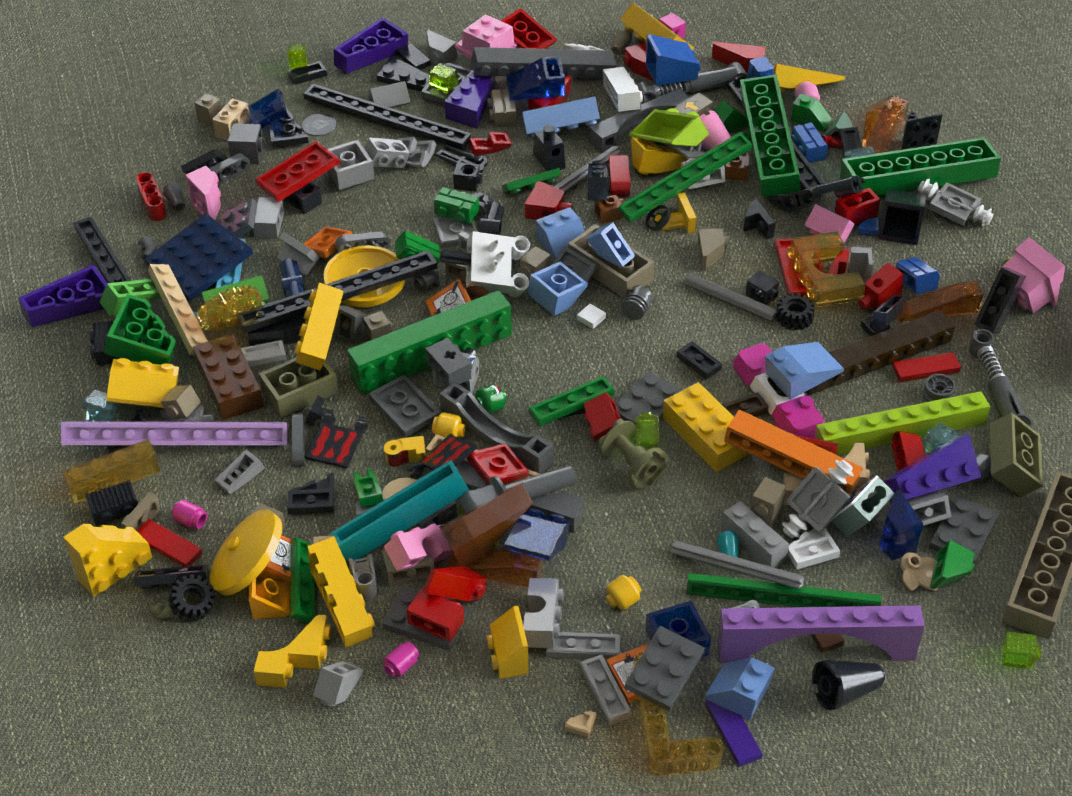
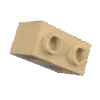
(233, 112)

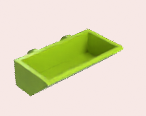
(671, 127)

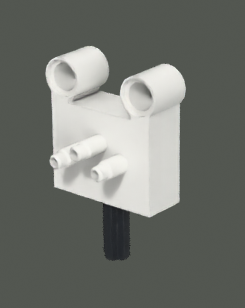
(490, 262)

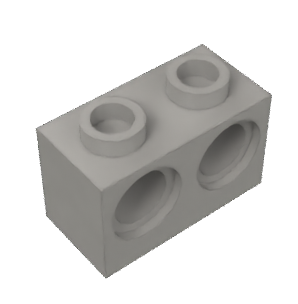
(387, 152)

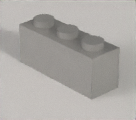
(755, 535)

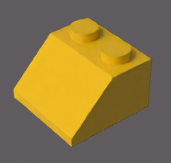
(508, 644)

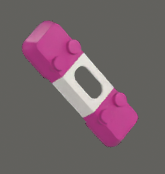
(794, 415)

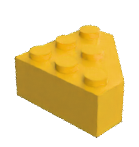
(105, 554)

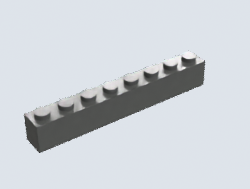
(505, 61)

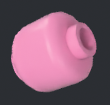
(807, 88)

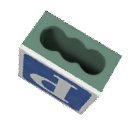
(863, 506)

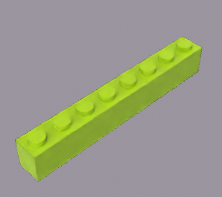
(879, 427)

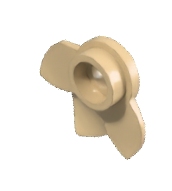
(918, 573)

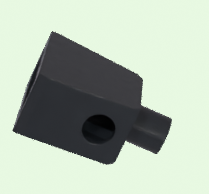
(549, 149)

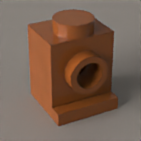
(737, 168)
(608, 209)

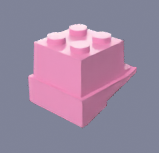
(486, 33)
(1042, 275)

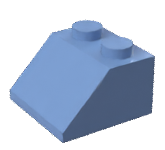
(558, 230)
(556, 287)
(741, 686)

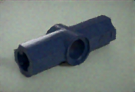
(291, 280)

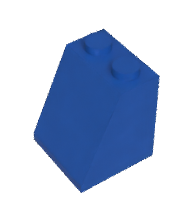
(670, 60)

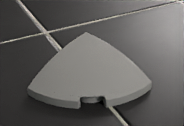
(419, 151)

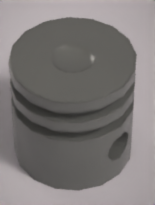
(637, 302)

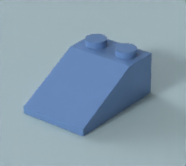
(800, 367)

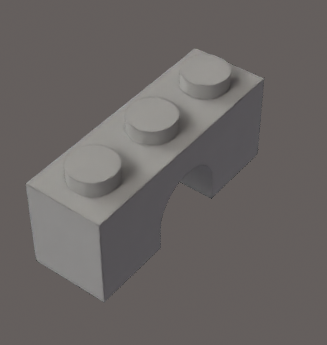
(544, 600)

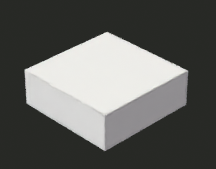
(591, 316)

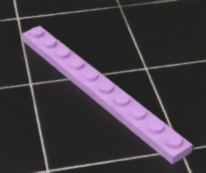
(174, 433)

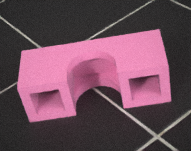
(412, 546)

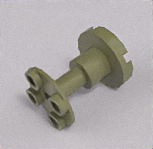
(645, 465)

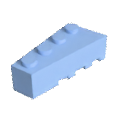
(562, 116)

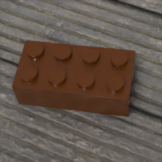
(228, 377)

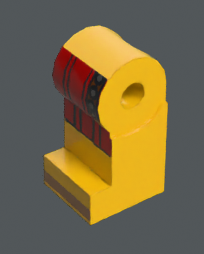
(405, 451)

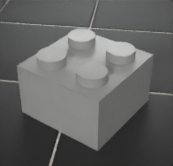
(354, 165)

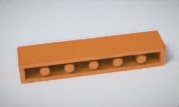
(784, 449)

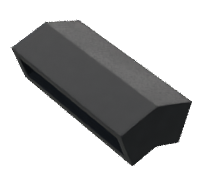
(888, 313)

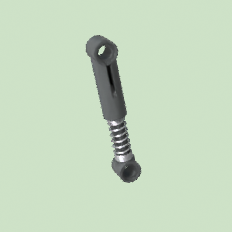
(705, 81)
(1000, 385)

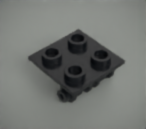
(921, 131)

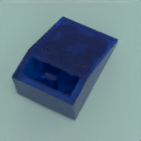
(537, 80)

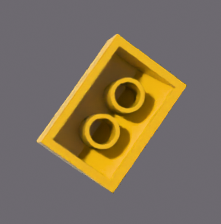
(140, 382)

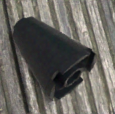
(845, 681)

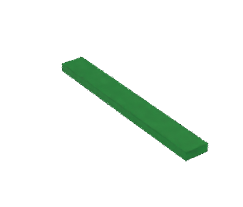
(684, 177)
(775, 593)

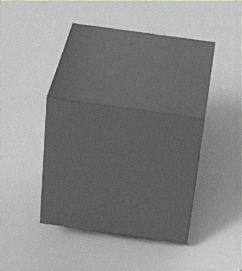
(246, 140)

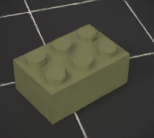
(296, 386)
(1016, 455)

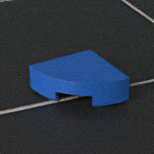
(869, 227)

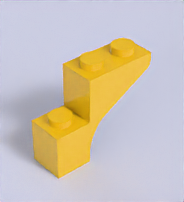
(304, 651)

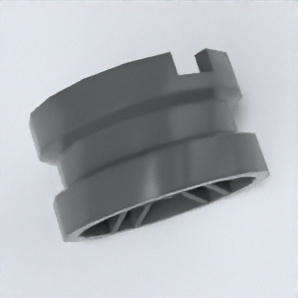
(938, 387)

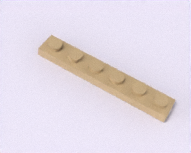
(177, 306)

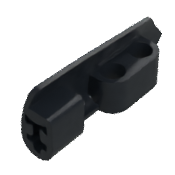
(841, 188)

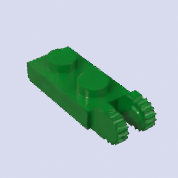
(367, 489)

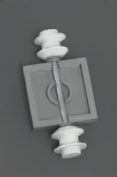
(955, 203)
(818, 499)

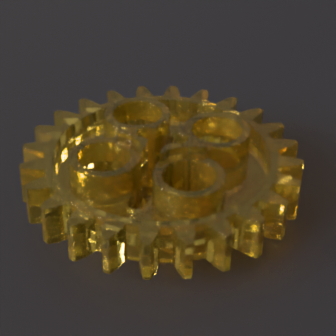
(224, 308)

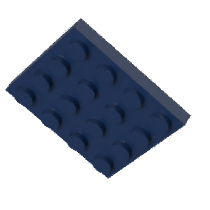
(201, 255)

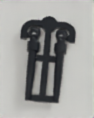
(453, 159)

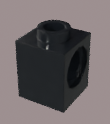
(467, 176)
(762, 288)

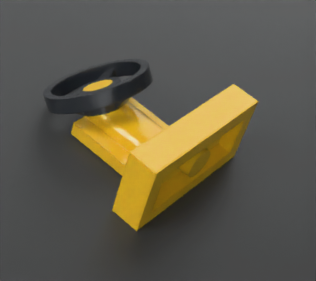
(666, 221)

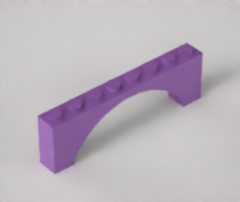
(751, 629)

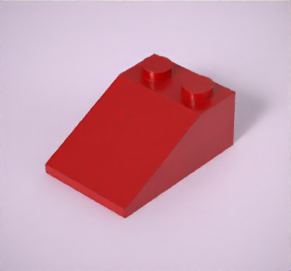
(528, 32)

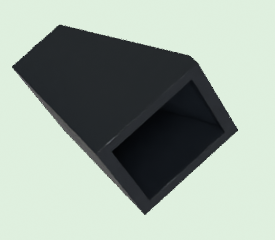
(902, 216)

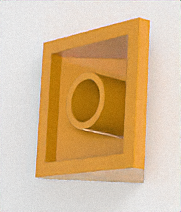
(269, 597)

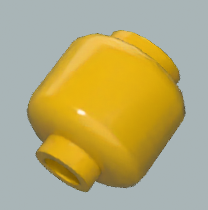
(448, 424)
(623, 592)

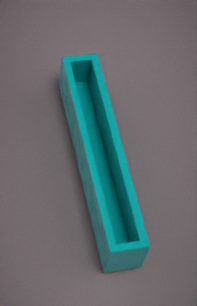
(400, 511)

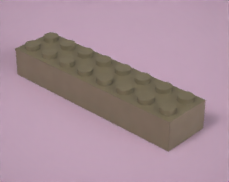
(1046, 566)

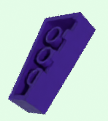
(369, 46)
(469, 100)
(64, 298)
(939, 469)

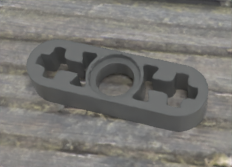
(236, 165)
(352, 240)
(298, 439)

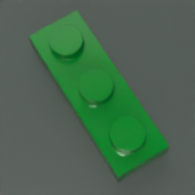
(530, 182)

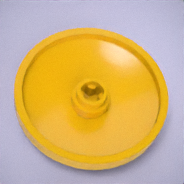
(358, 260)
(245, 552)

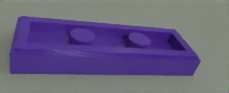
(735, 734)

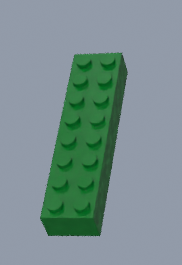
(769, 136)
(940, 163)
(404, 350)

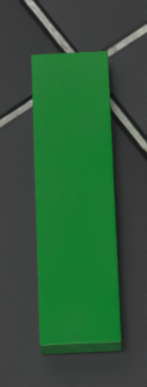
(569, 401)
(301, 583)

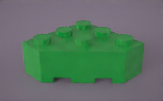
(139, 334)

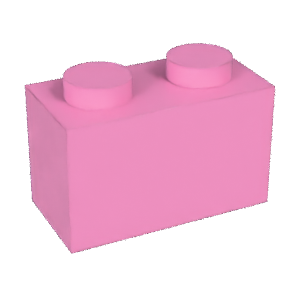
(825, 221)

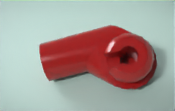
(832, 141)

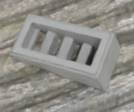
(238, 464)

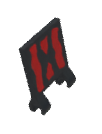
(334, 443)
(449, 449)

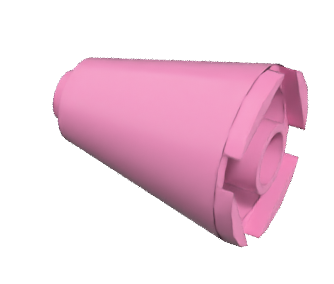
(716, 130)

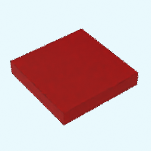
(498, 462)

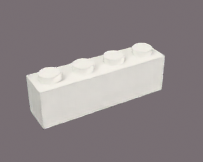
(622, 89)

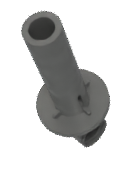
(535, 486)

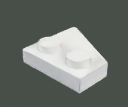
(813, 548)

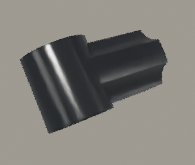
(492, 220)

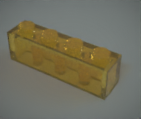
(114, 468)

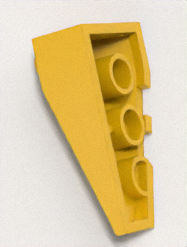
(791, 77)
(654, 158)

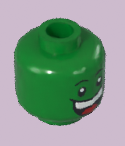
(491, 398)

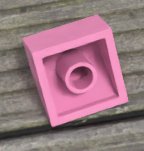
(204, 191)

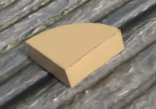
(581, 724)

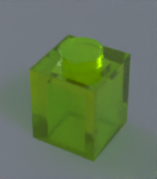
(297, 56)
(443, 78)
(646, 429)
(1020, 650)

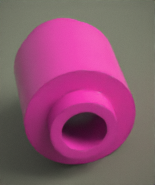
(189, 514)
(400, 659)

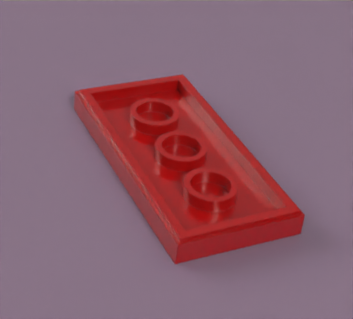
(297, 171)
(791, 278)

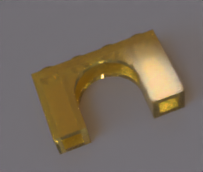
(822, 287)

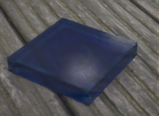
(268, 109)

